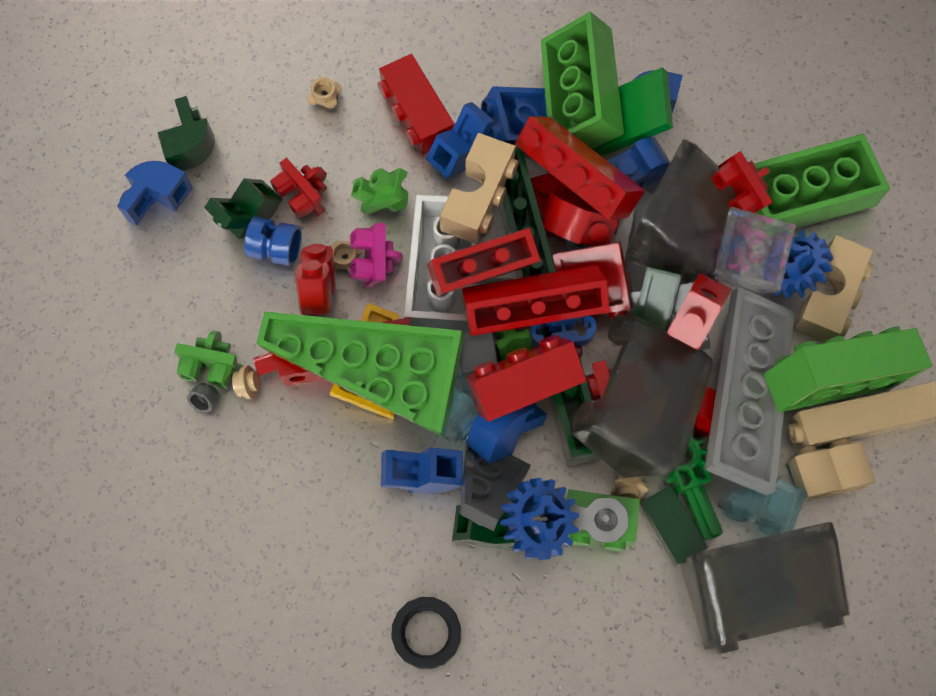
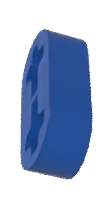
(562, 326)

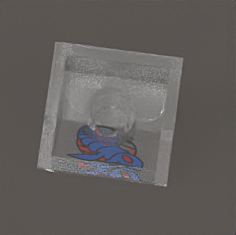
(754, 251)

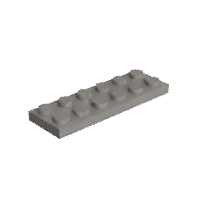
(744, 418)

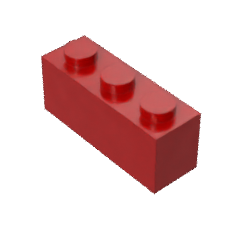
(414, 102)
(483, 262)
(525, 377)

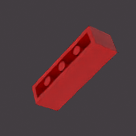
(579, 167)
(535, 300)

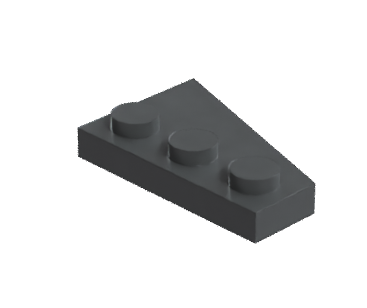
(487, 485)

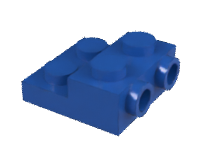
(511, 109)

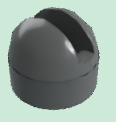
(203, 397)

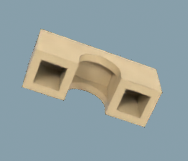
(469, 213)
(827, 315)

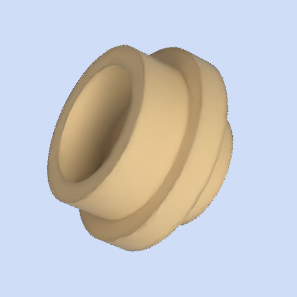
(246, 382)

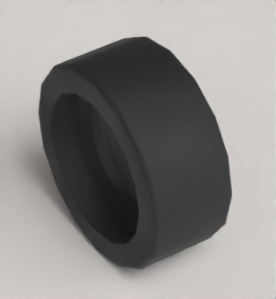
(399, 626)

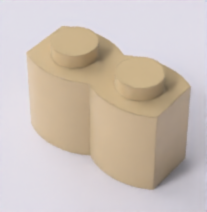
(831, 470)

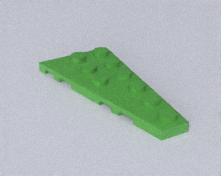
(385, 363)

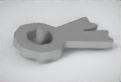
(603, 519)

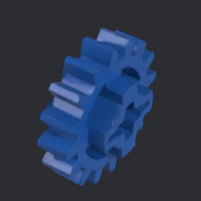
(806, 264)
(535, 537)

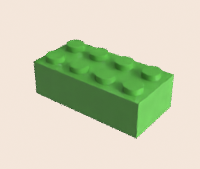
(583, 80)
(823, 182)
(846, 368)

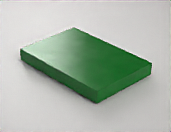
(644, 110)

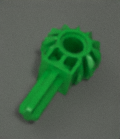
(691, 480)

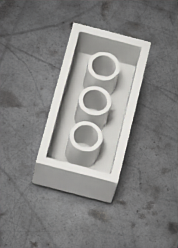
(427, 243)

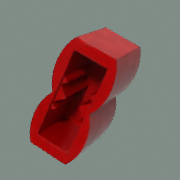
(315, 280)

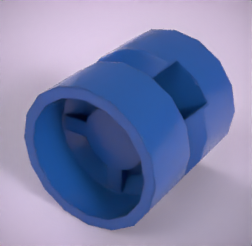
(267, 240)

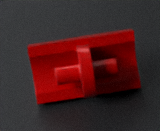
(744, 181)
(307, 198)

